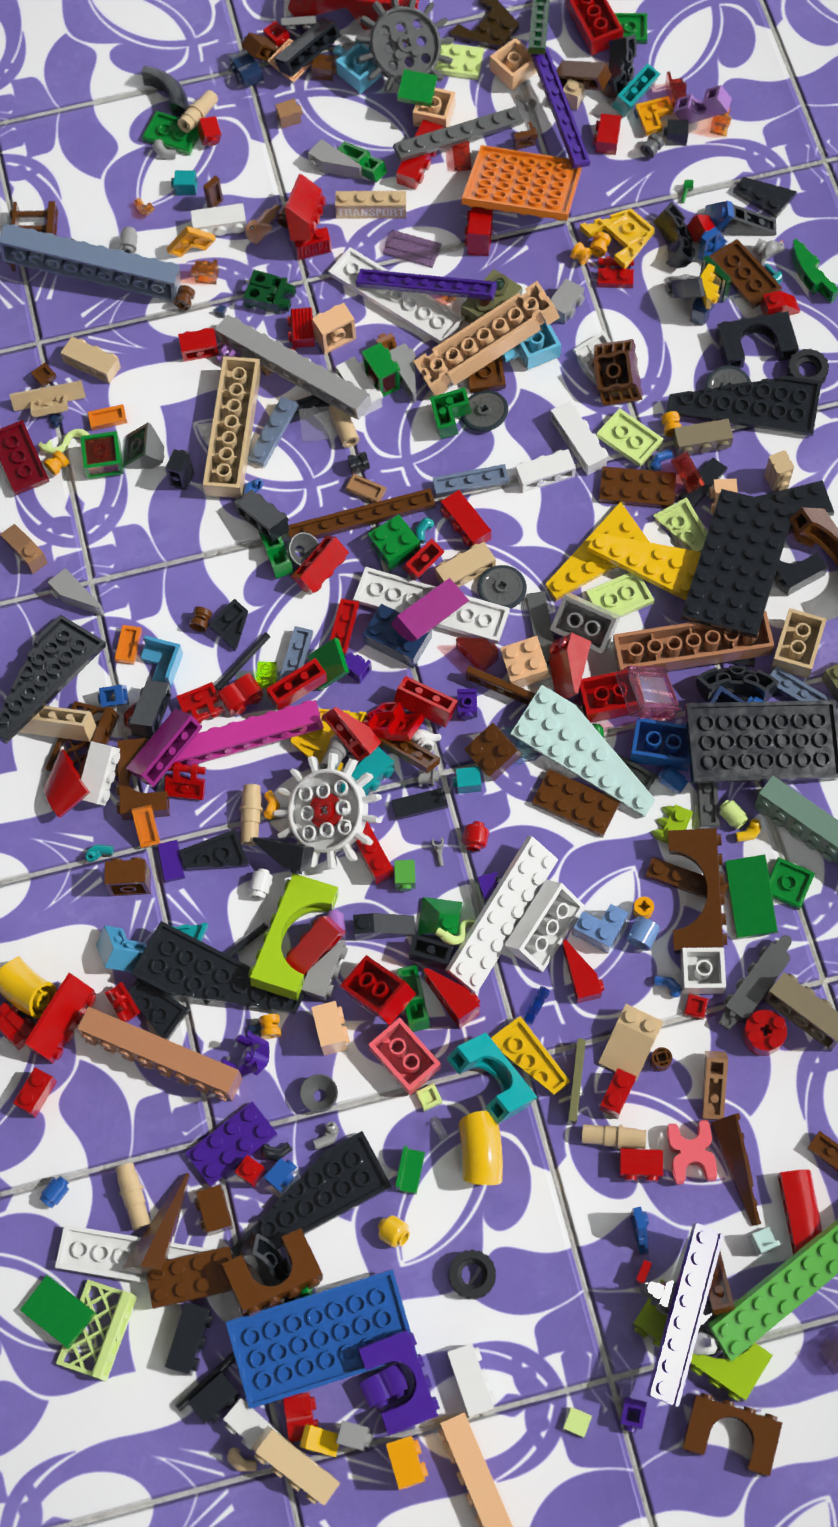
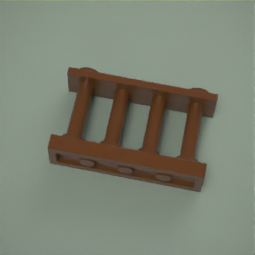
(49, 213)

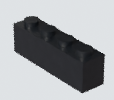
(307, 47)

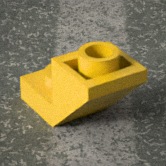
(710, 289)

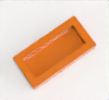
(107, 417)
(128, 644)
(146, 826)

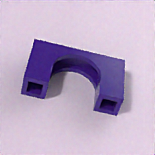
(420, 1404)

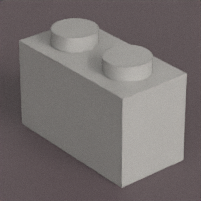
(567, 299)
(354, 1436)

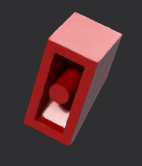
(779, 302)

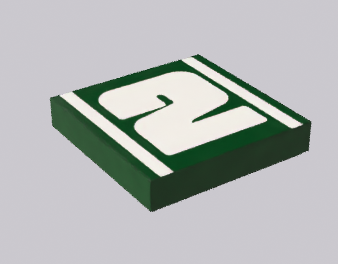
(721, 279)

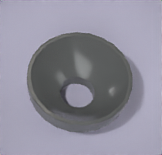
(306, 542)
(316, 1083)

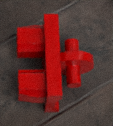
(122, 1002)

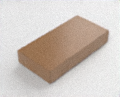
(365, 489)

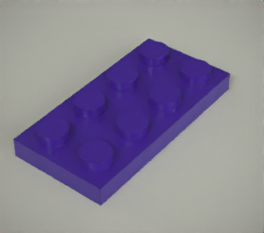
(230, 1144)

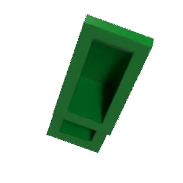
(372, 167)
(277, 556)
(416, 1008)

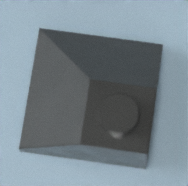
(143, 448)

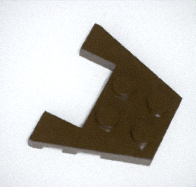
(493, 30)

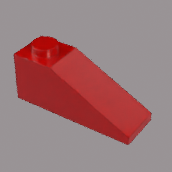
(354, 734)
(583, 977)

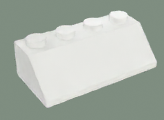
(544, 925)

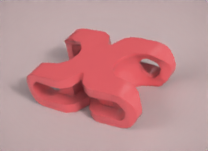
(691, 1152)

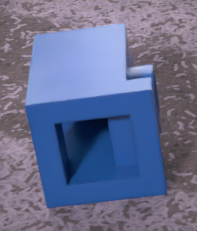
(121, 696)
(281, 1174)

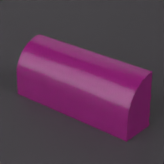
(429, 611)
(164, 747)

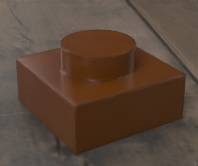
(43, 375)

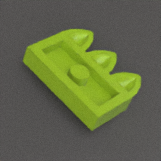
(678, 820)

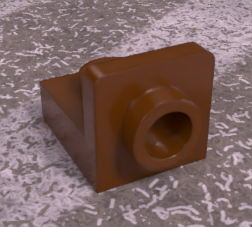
(525, 138)

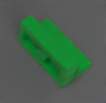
(410, 1171)

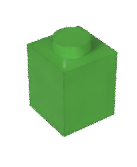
(405, 875)

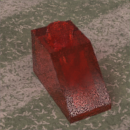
(687, 472)
(478, 651)

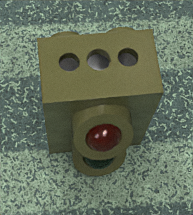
(506, 288)

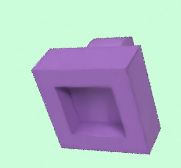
(227, 351)

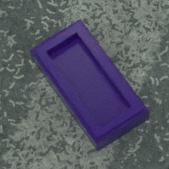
(171, 861)

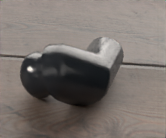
(275, 1154)

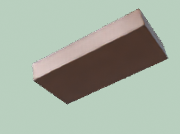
(213, 192)

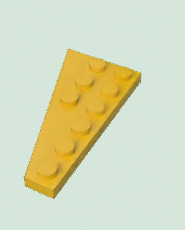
(659, 564)
(585, 566)

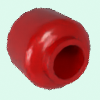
(475, 836)

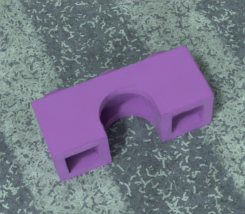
(715, 103)

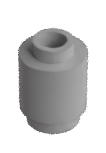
(128, 240)

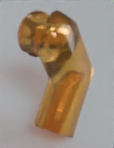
(142, 208)
(803, 539)

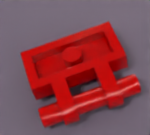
(613, 277)
(198, 699)
(185, 787)

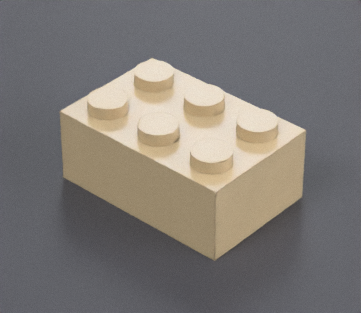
(799, 643)

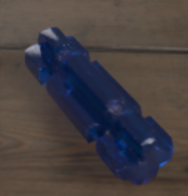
(536, 1005)

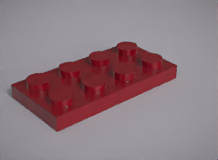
(20, 458)

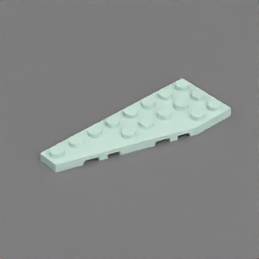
(569, 739)

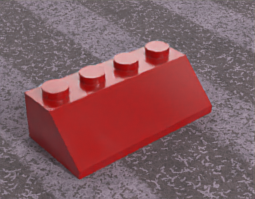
(304, 209)
(60, 1018)

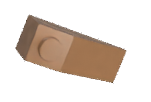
(24, 548)
(714, 1084)

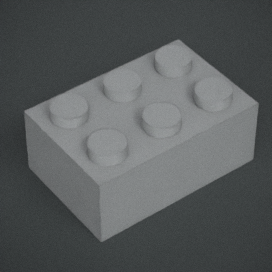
(585, 620)

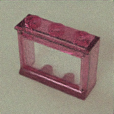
(648, 692)

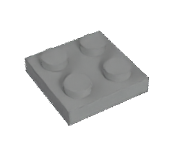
(291, 23)

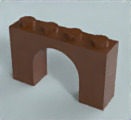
(128, 796)
(253, 1296)
(763, 1430)

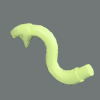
(48, 449)
(455, 940)

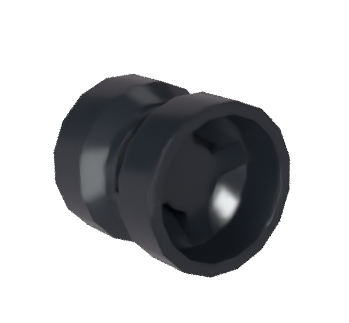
(358, 462)

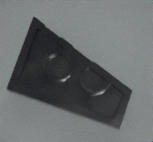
(764, 196)
(216, 852)
(159, 1008)

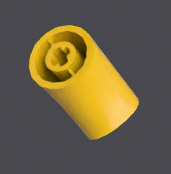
(25, 988)
(481, 1149)

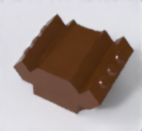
(617, 372)

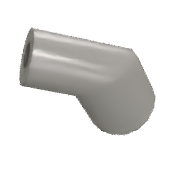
(161, 151)
(329, 1136)

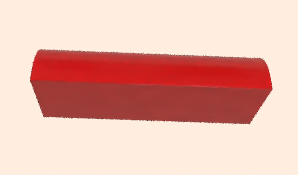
(799, 1207)

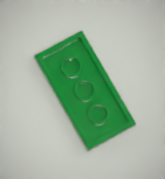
(751, 897)

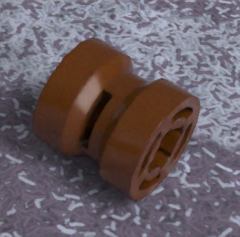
(184, 297)
(200, 618)
(660, 1063)

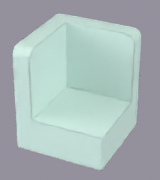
(763, 1241)

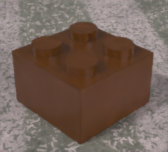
(493, 751)
(127, 877)

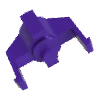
(254, 1057)

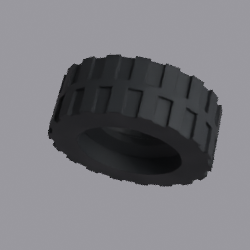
(808, 356)
(455, 1274)

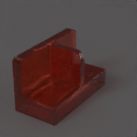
(675, 88)

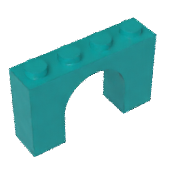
(484, 1054)

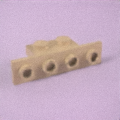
(48, 399)

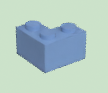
(601, 932)

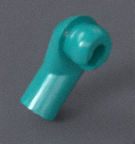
(420, 529)
(97, 851)

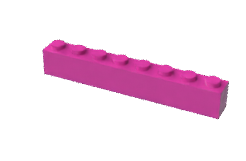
(252, 733)

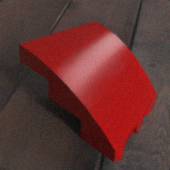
(391, 722)
(64, 786)

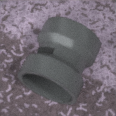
(652, 145)

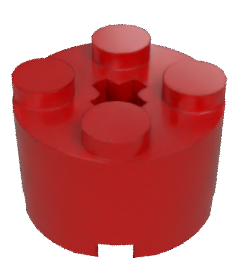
(772, 1024)

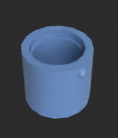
(643, 933)

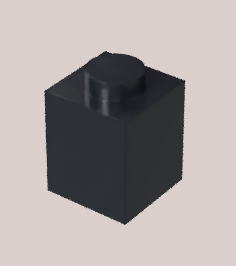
(676, 132)

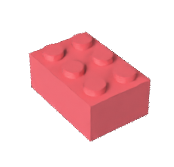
(404, 1056)

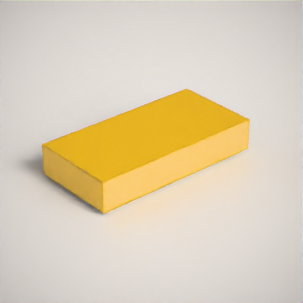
(320, 1440)

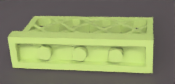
(113, 1336)

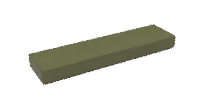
(576, 1083)

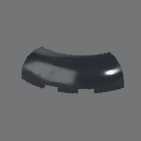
(622, 54)
(166, 83)
(676, 235)
(737, 681)
(266, 1261)

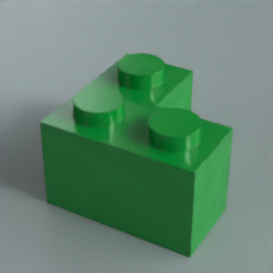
(447, 408)

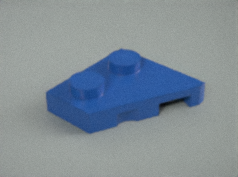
(720, 213)
(711, 242)
(639, 1222)

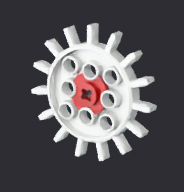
(328, 809)

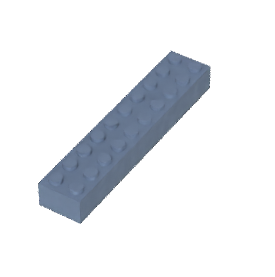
(89, 262)

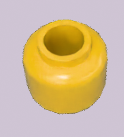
(393, 1231)

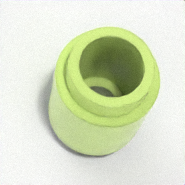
(733, 814)

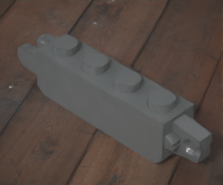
(757, 983)
(661, 1298)

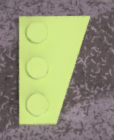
(684, 524)

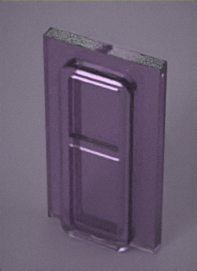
(412, 248)

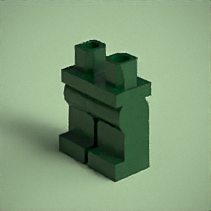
(268, 292)

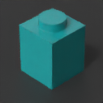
(185, 182)
(467, 780)

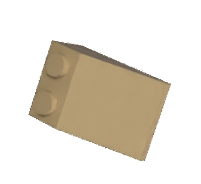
(631, 1041)

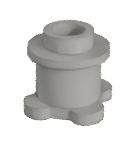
(428, 778)

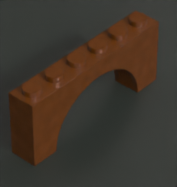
(819, 527)
(702, 849)

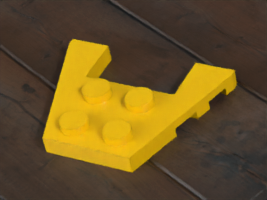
(627, 229)
(317, 742)

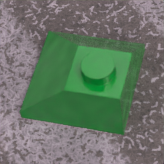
(439, 914)

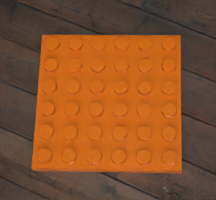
(522, 183)

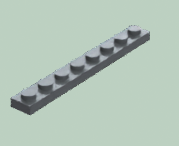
(458, 133)

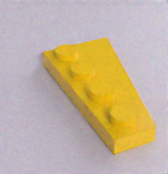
(528, 1053)

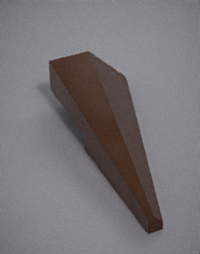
(732, 1147)
(153, 1248)

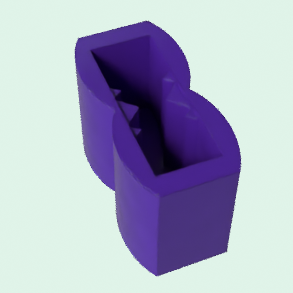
(384, 1386)

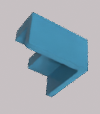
(164, 655)
(117, 951)

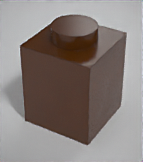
(324, 67)

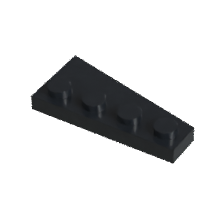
(807, 496)

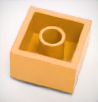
(406, 1462)

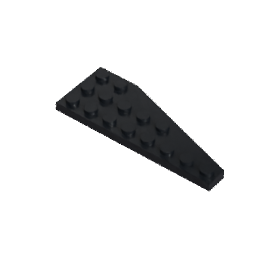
(770, 404)
(51, 664)
(198, 971)
(329, 1188)

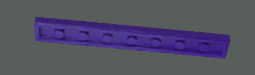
(561, 110)
(426, 284)

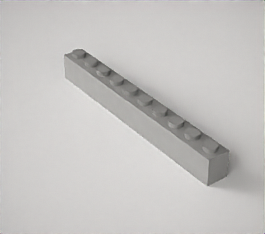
(294, 367)

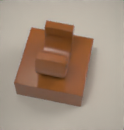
(387, 340)

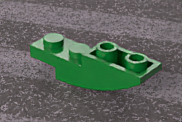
(807, 269)

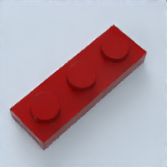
(345, 622)

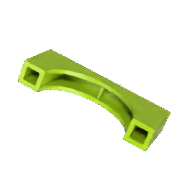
(300, 898)
(735, 1376)

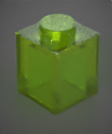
(267, 673)

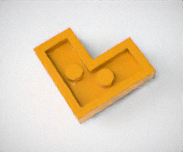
(651, 111)
(190, 238)

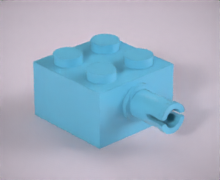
(350, 70)
(536, 349)

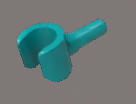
(776, 275)

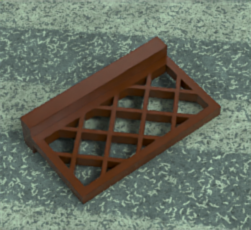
(102, 735)

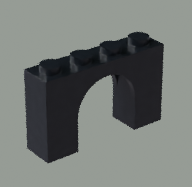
(774, 326)
(794, 576)

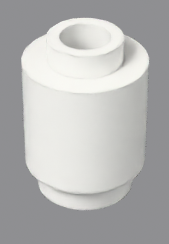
(260, 884)

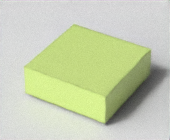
(429, 1097)
(577, 1422)

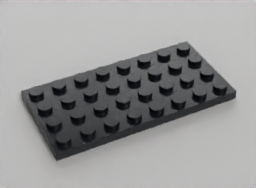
(738, 563)
(762, 741)

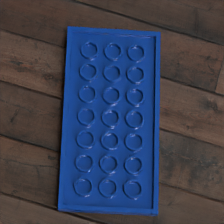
(314, 1337)

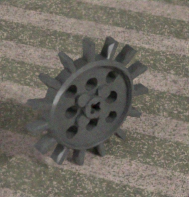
(404, 16)

